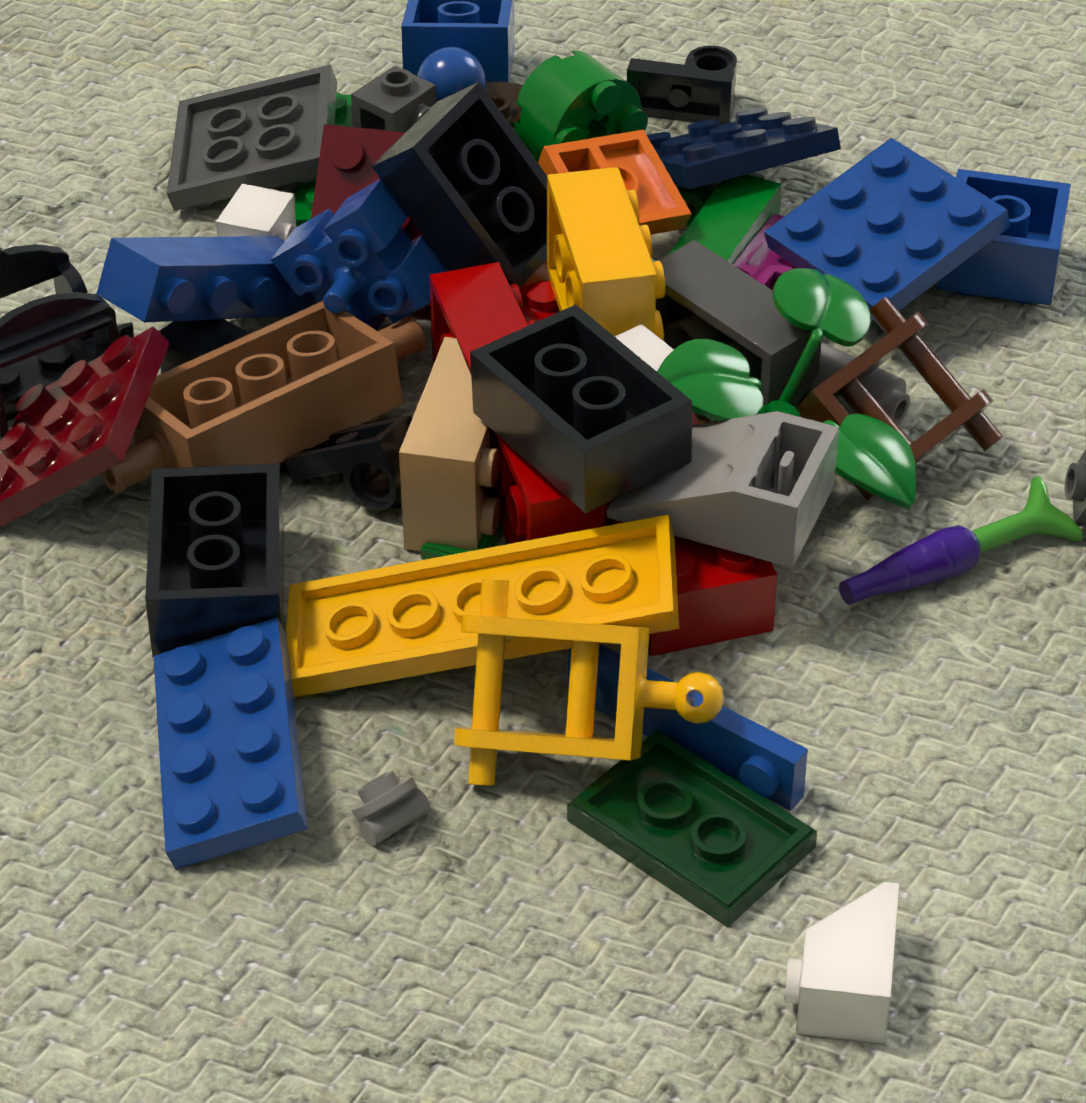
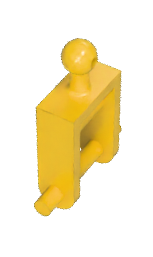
(633, 689)

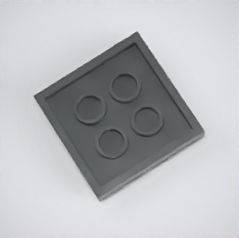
(250, 136)

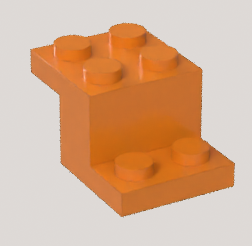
(641, 169)

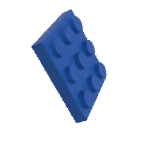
(889, 226)

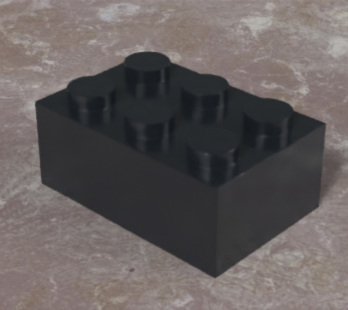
(471, 186)
(581, 407)
(213, 552)

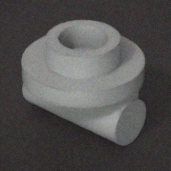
(388, 806)

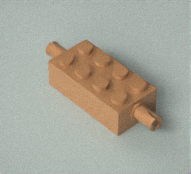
(269, 394)

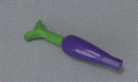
(958, 549)

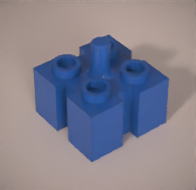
(361, 259)

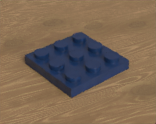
(741, 147)

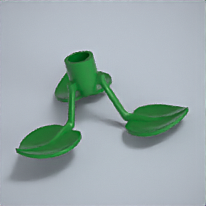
(721, 389)

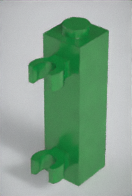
(729, 215)

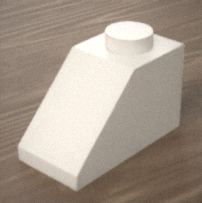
(847, 970)

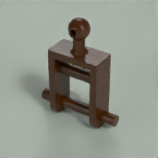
(903, 337)

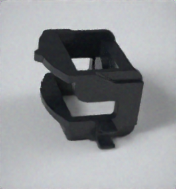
(49, 332)

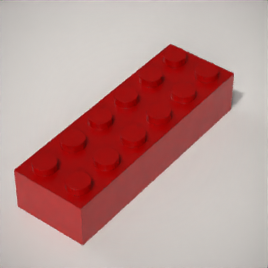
(478, 309)

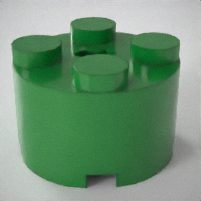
(575, 102)

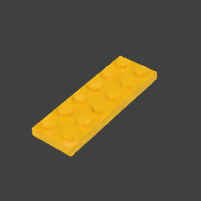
(410, 614)

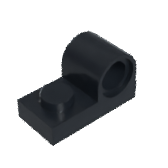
(687, 92)
(362, 456)

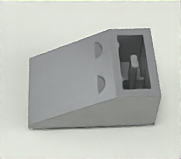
(748, 488)

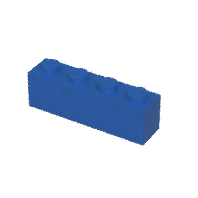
(198, 278)

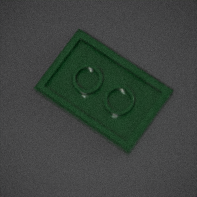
(692, 828)

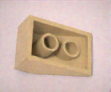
(448, 462)

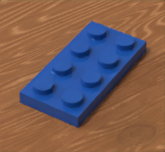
(228, 744)

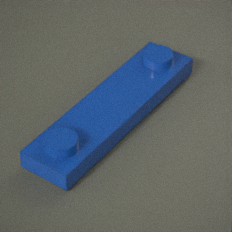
(729, 741)

